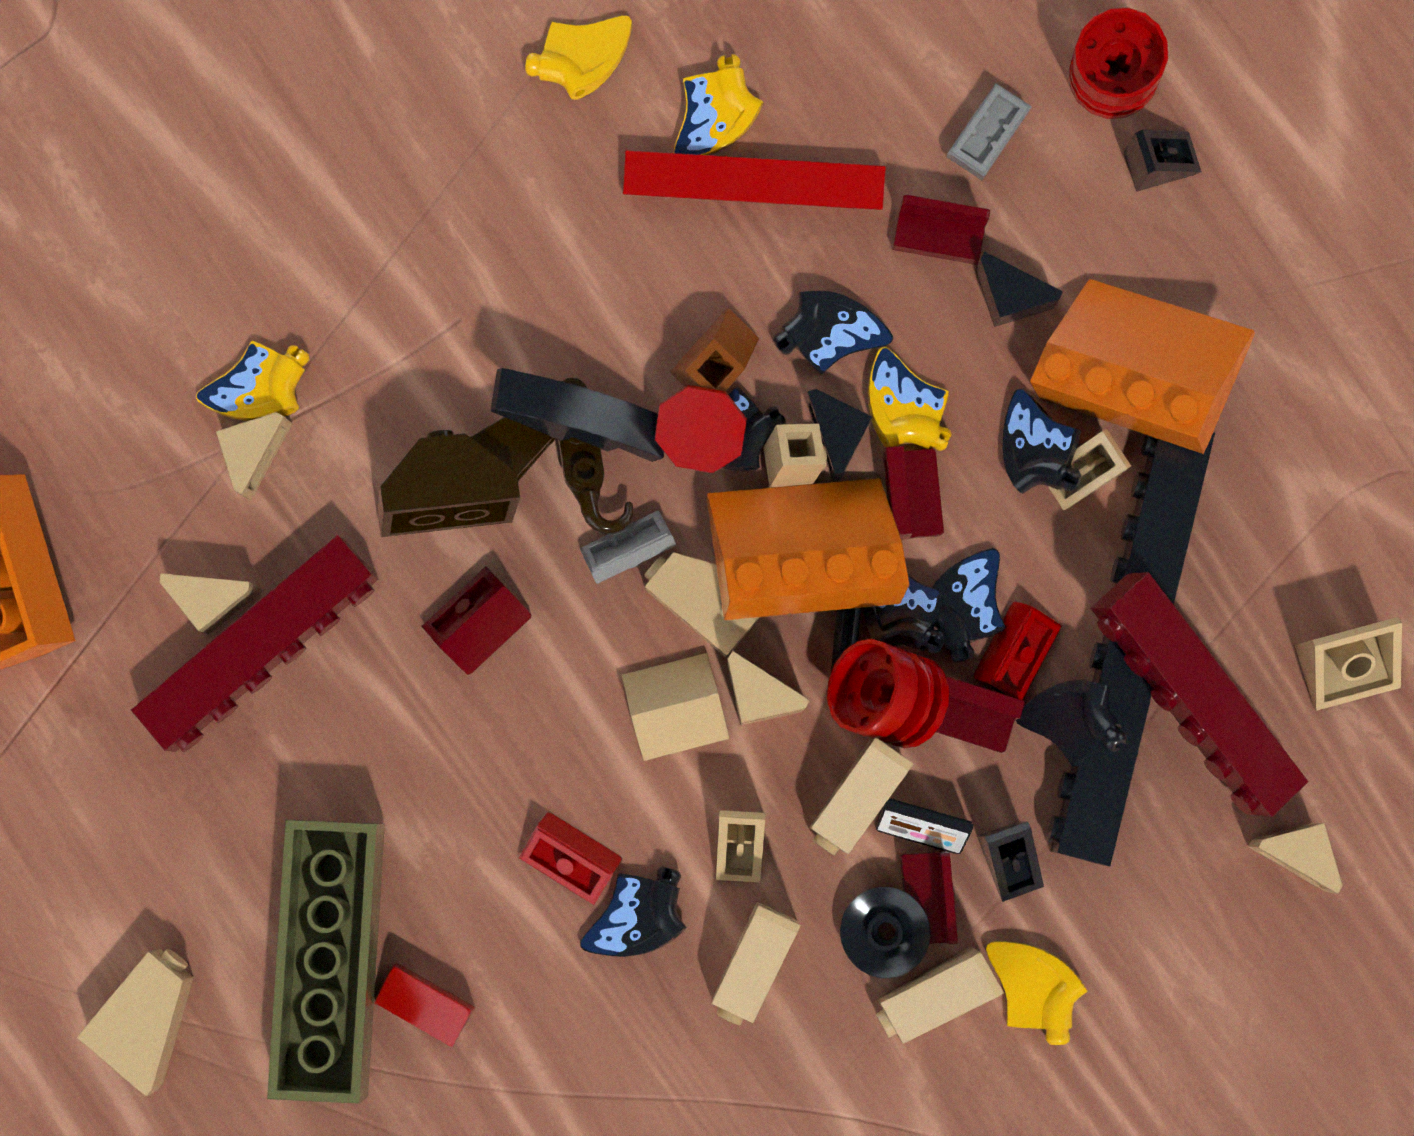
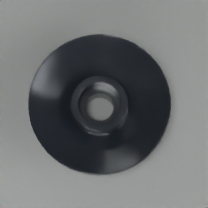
(864, 942)

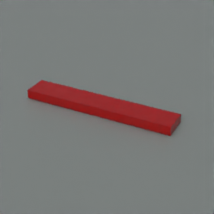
(754, 180)

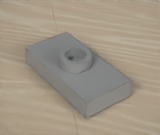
(988, 131)
(627, 547)

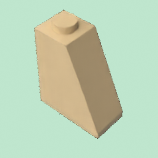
(693, 595)
(859, 797)
(754, 964)
(938, 995)
(142, 1020)

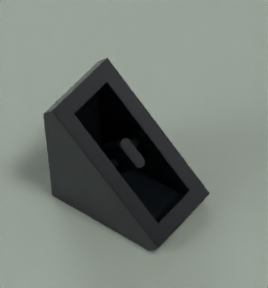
(1160, 157)
(1012, 292)
(839, 427)
(1012, 859)

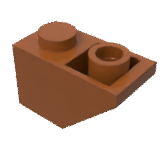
(718, 354)

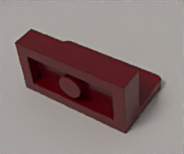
(940, 229)
(913, 491)
(476, 621)
(980, 716)
(931, 884)

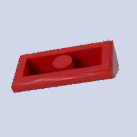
(1017, 651)
(570, 858)
(424, 1004)

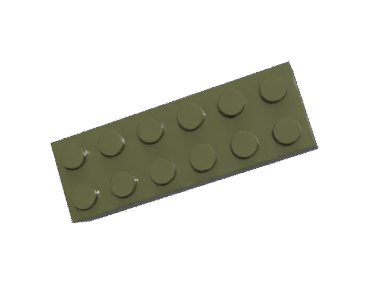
(326, 961)

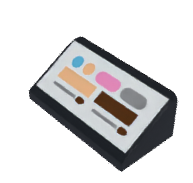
(924, 826)

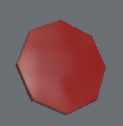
(700, 428)

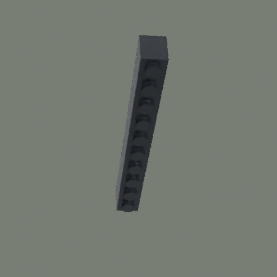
(1156, 544)

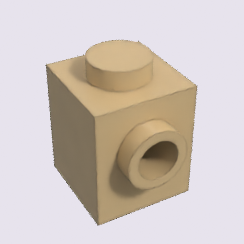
(794, 455)

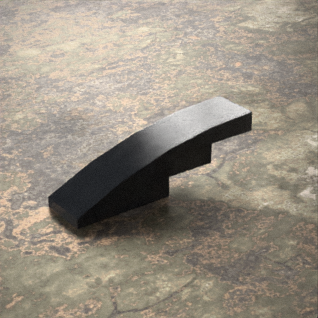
(575, 412)

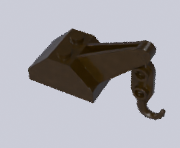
(474, 480)

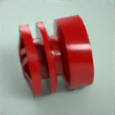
(1120, 39)
(887, 693)

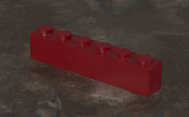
(255, 645)
(1198, 695)

